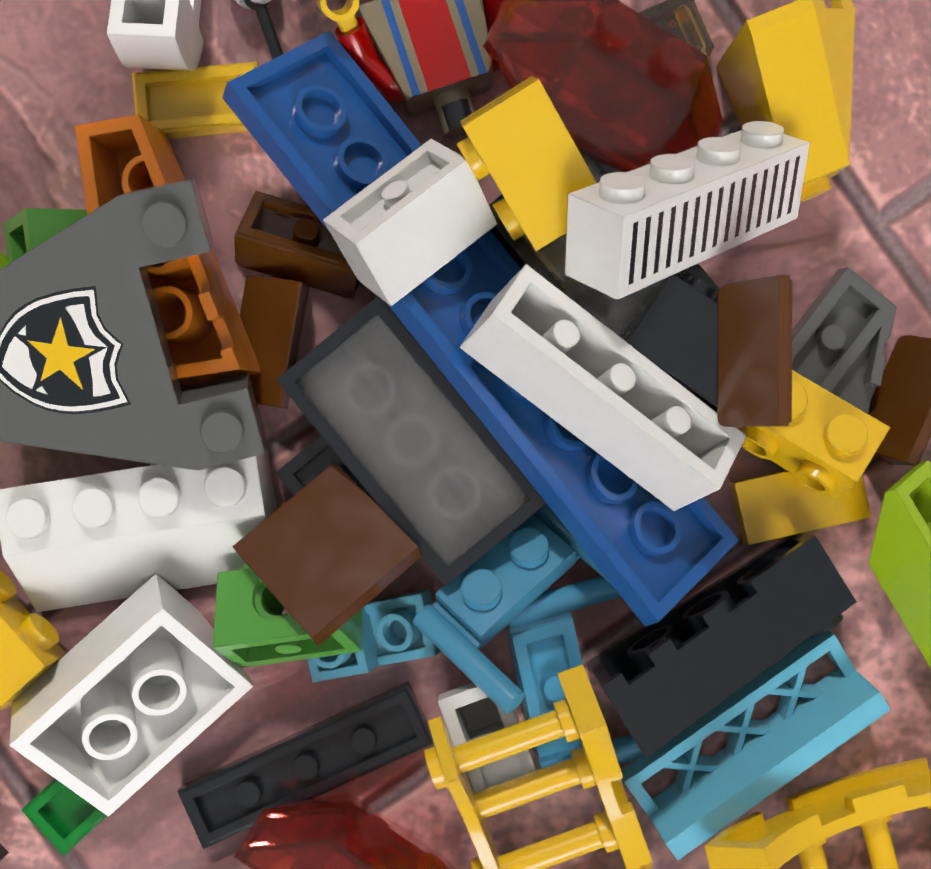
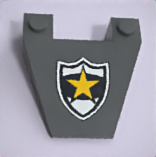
(89, 349)

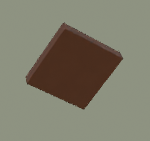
(327, 552)

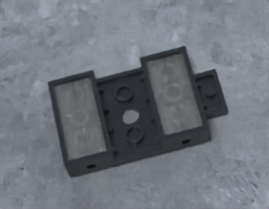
(410, 433)

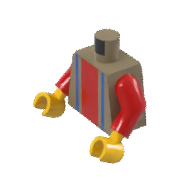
(421, 52)

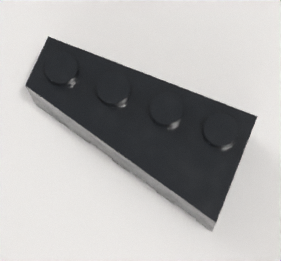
(721, 639)

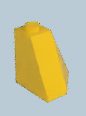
(798, 74)

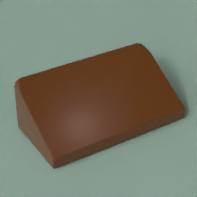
(292, 245)
(273, 321)
(755, 353)
(905, 402)

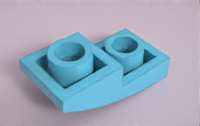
(386, 638)

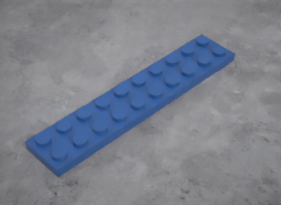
(332, 141)

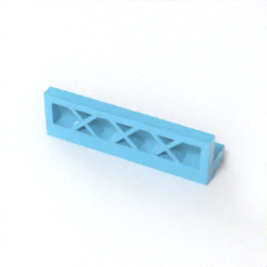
(758, 753)

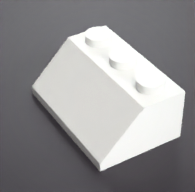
(127, 697)

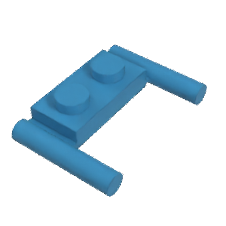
(494, 594)
(545, 644)

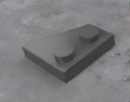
(844, 338)

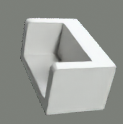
(411, 221)

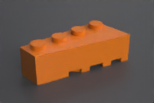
(191, 291)

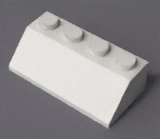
(119, 528)

